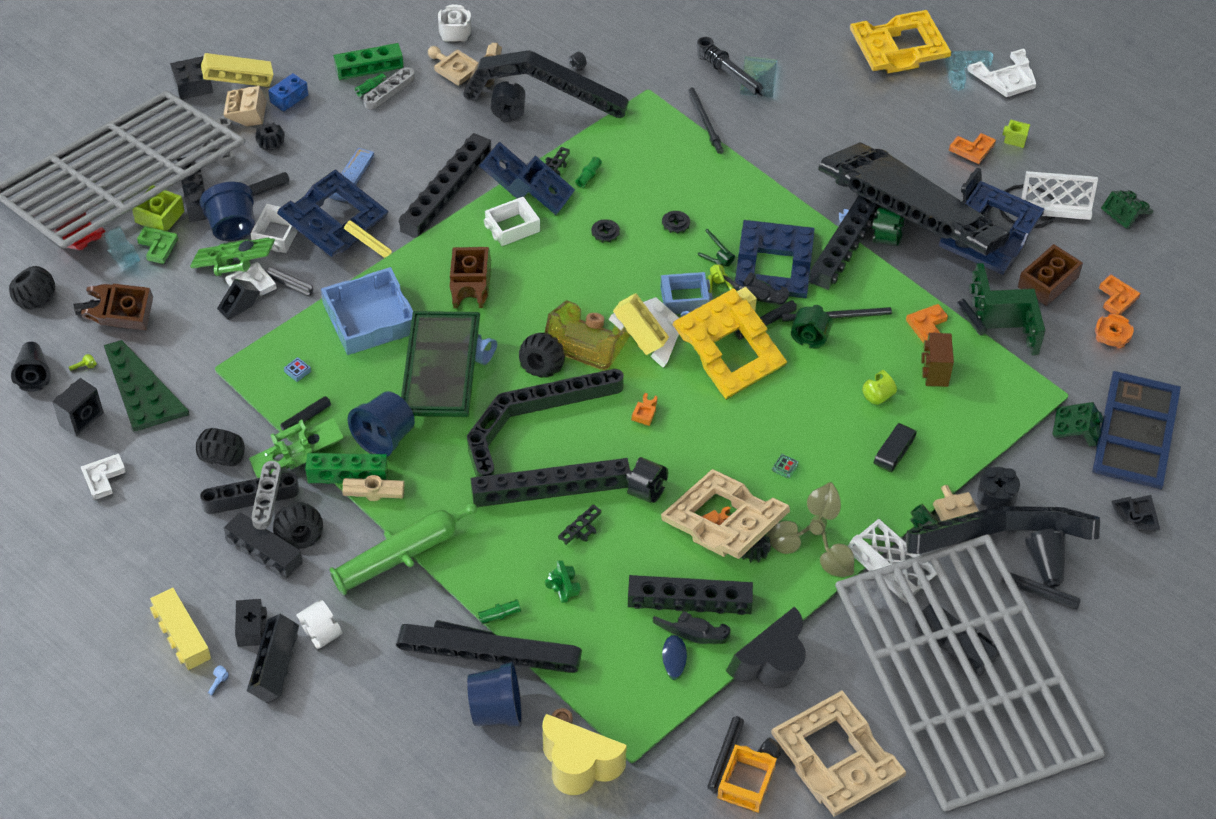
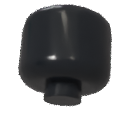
(577, 61)
(771, 747)

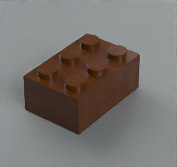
(1050, 274)

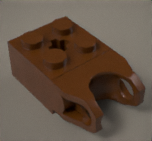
(470, 274)
(120, 306)

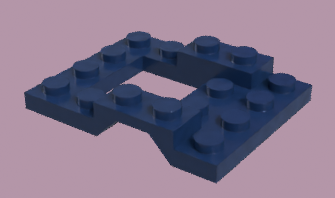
(1028, 217)
(321, 227)
(777, 240)

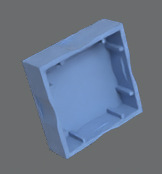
(368, 310)

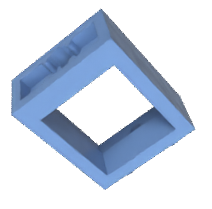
(685, 281)

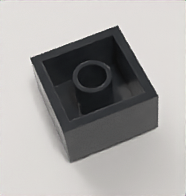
(189, 78)
(78, 406)

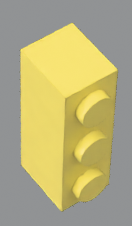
(641, 324)

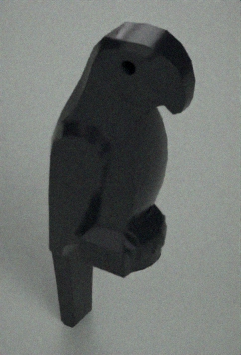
(762, 290)
(695, 629)

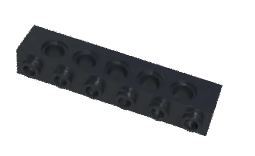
(683, 587)

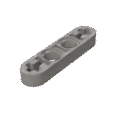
(374, 99)
(263, 494)

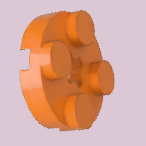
(1105, 334)

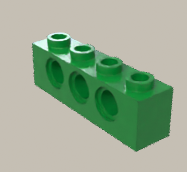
(368, 61)
(334, 468)

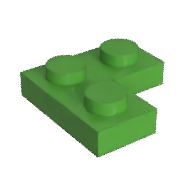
(160, 243)

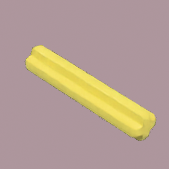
(367, 239)

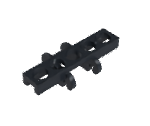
(555, 162)
(586, 523)

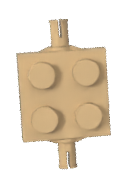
(953, 504)

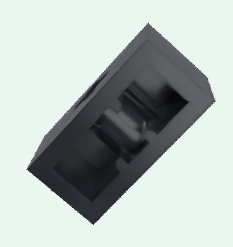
(249, 622)

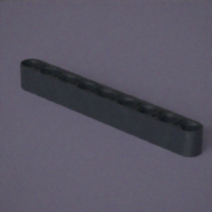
(489, 648)

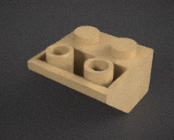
(246, 106)

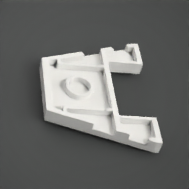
(1010, 79)
(665, 318)

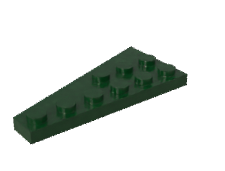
(142, 392)

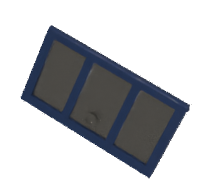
(1137, 430)

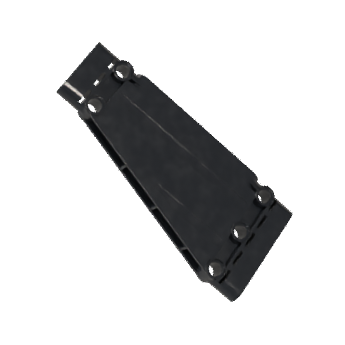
(909, 194)

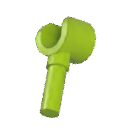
(87, 360)

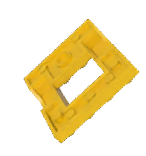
(882, 51)
(719, 319)

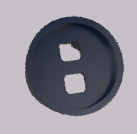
(229, 210)
(381, 423)
(495, 697)

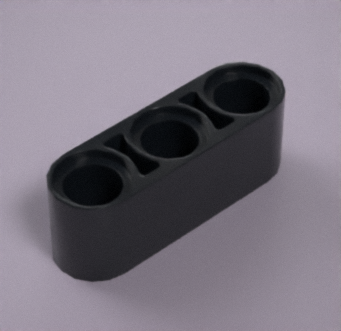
(895, 447)

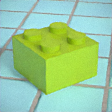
(159, 211)

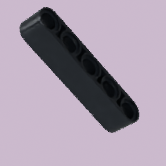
(243, 494)

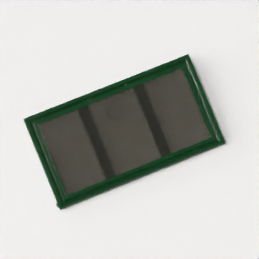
(440, 363)

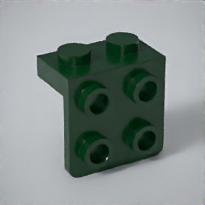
(1078, 420)

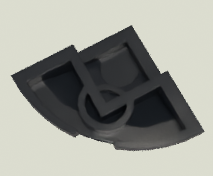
(1137, 512)

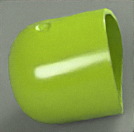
(879, 390)

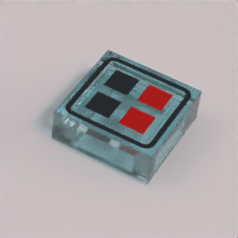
(785, 466)

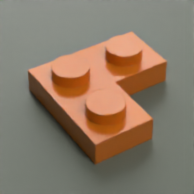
(973, 151)
(1121, 295)
(924, 321)

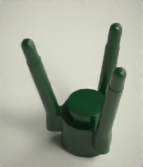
(724, 256)
(922, 515)

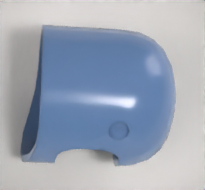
(483, 356)

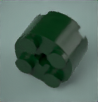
(887, 227)
(811, 326)

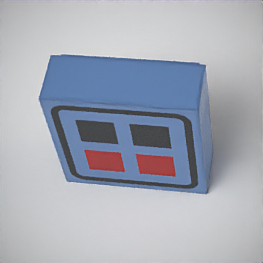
(297, 369)

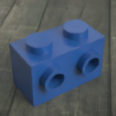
(288, 92)

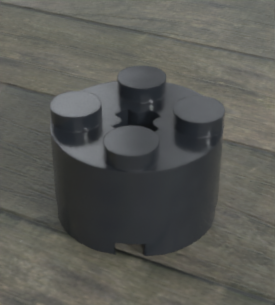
(508, 101)
(647, 480)
(998, 487)

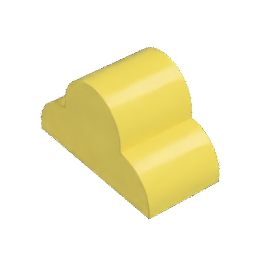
(580, 756)

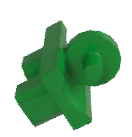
(560, 582)

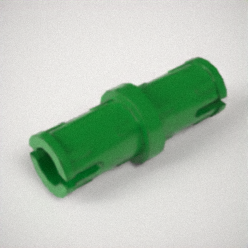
(370, 84)
(588, 172)
(499, 611)

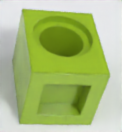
(1016, 133)

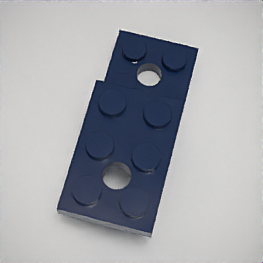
(524, 178)

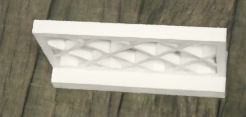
(1061, 209)
(872, 560)

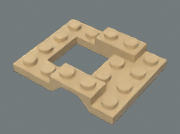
(739, 530)
(849, 779)

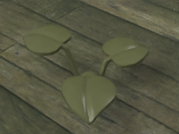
(825, 504)

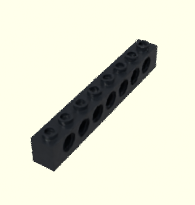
(444, 186)
(843, 243)
(549, 482)

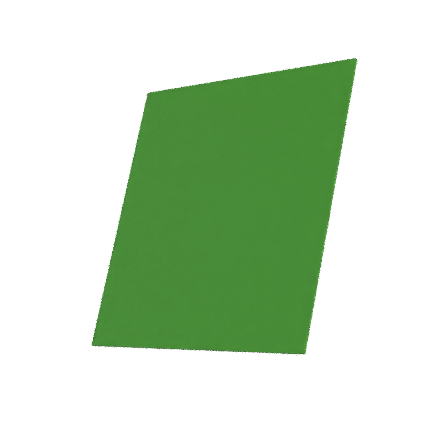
(806, 410)

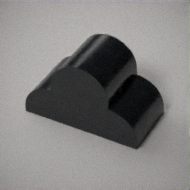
(773, 654)

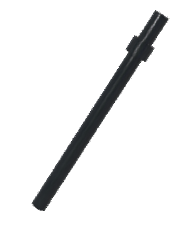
(714, 139)
(847, 313)

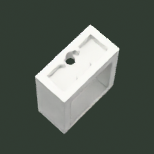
(508, 210)
(269, 215)

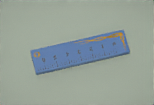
(355, 168)

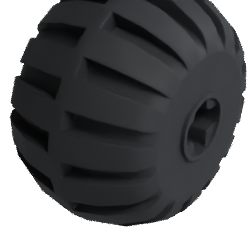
(32, 287)
(541, 355)
(220, 447)
(298, 525)

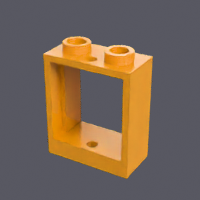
(741, 796)

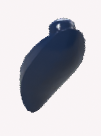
(674, 656)

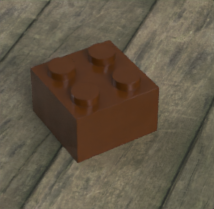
(937, 359)

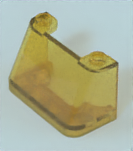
(585, 344)

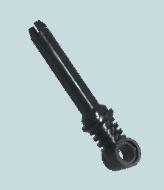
(720, 60)

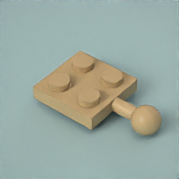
(455, 67)

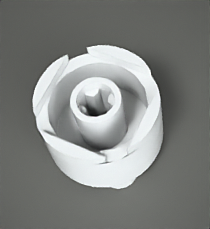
(454, 23)
(319, 624)

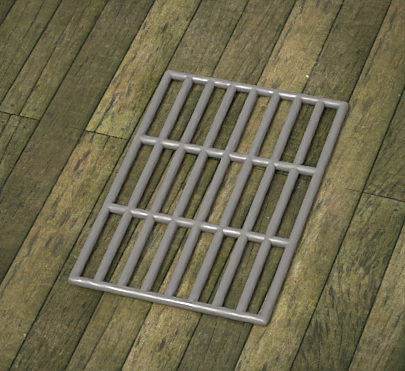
(99, 189)
(985, 703)

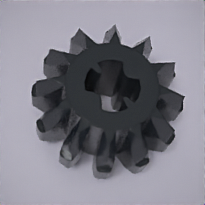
(269, 136)
(758, 550)

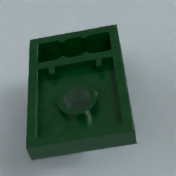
(1007, 308)

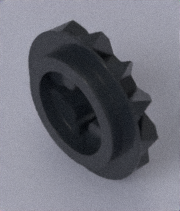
(681, 218)
(610, 227)

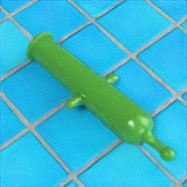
(398, 548)

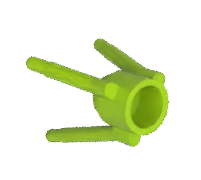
(717, 272)

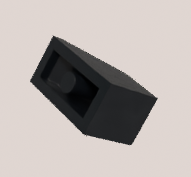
(238, 298)

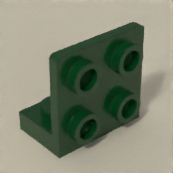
(1125, 207)

